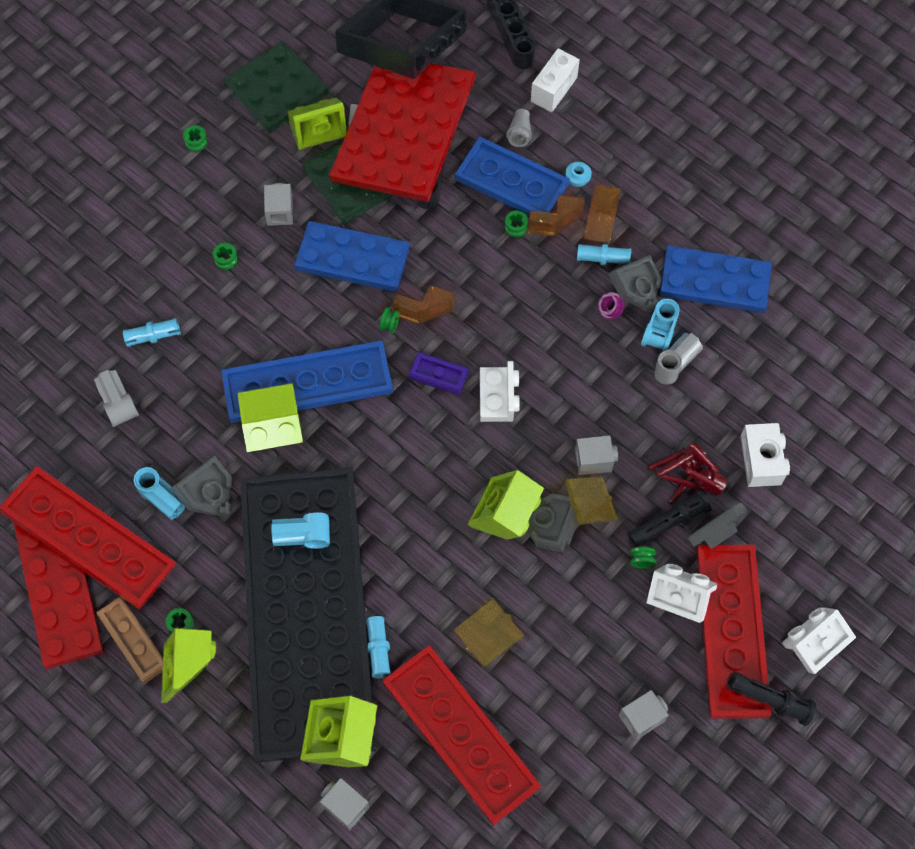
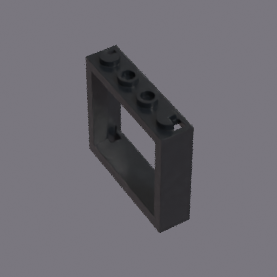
(353, 43)

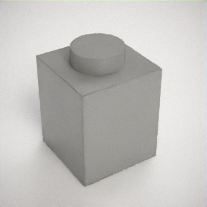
(278, 204)
(595, 455)
(644, 714)
(344, 803)

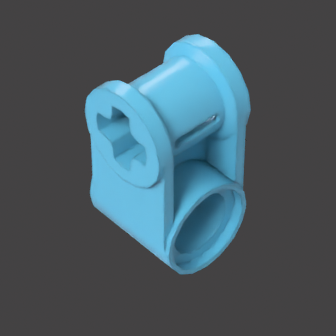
(661, 329)

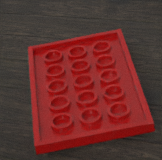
(403, 131)

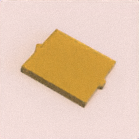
(590, 500)
(488, 633)

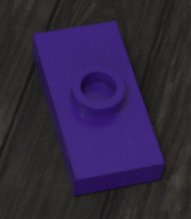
(439, 373)

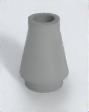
(520, 131)

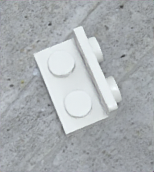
(497, 393)
(681, 592)
(819, 638)

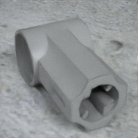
(677, 358)
(117, 402)

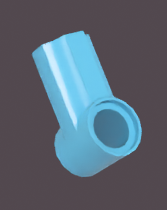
(159, 494)
(308, 531)

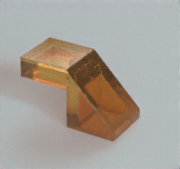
(568, 211)
(602, 213)
(435, 303)

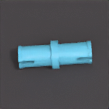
(603, 254)
(151, 332)
(378, 647)

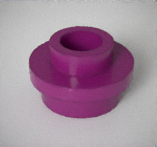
(605, 305)

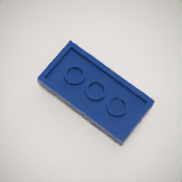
(511, 178)
(352, 256)
(716, 279)

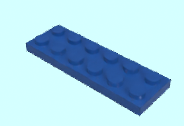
(316, 377)

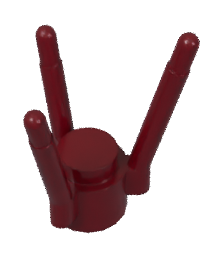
(686, 459)
(707, 479)

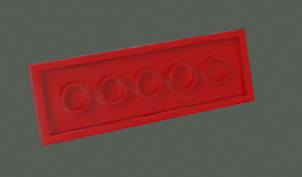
(87, 537)
(59, 603)
(733, 629)
(461, 735)

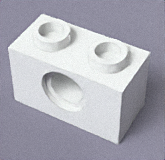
(554, 80)
(762, 470)

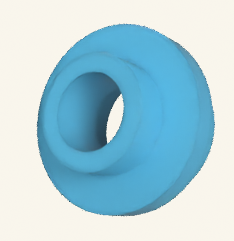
(578, 180)

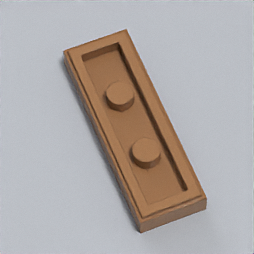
(132, 639)

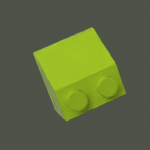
(318, 123)
(269, 417)
(507, 505)
(184, 658)
(339, 732)

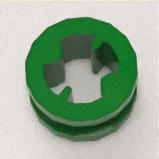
(195, 131)
(516, 216)
(220, 261)
(389, 320)
(643, 557)
(179, 612)

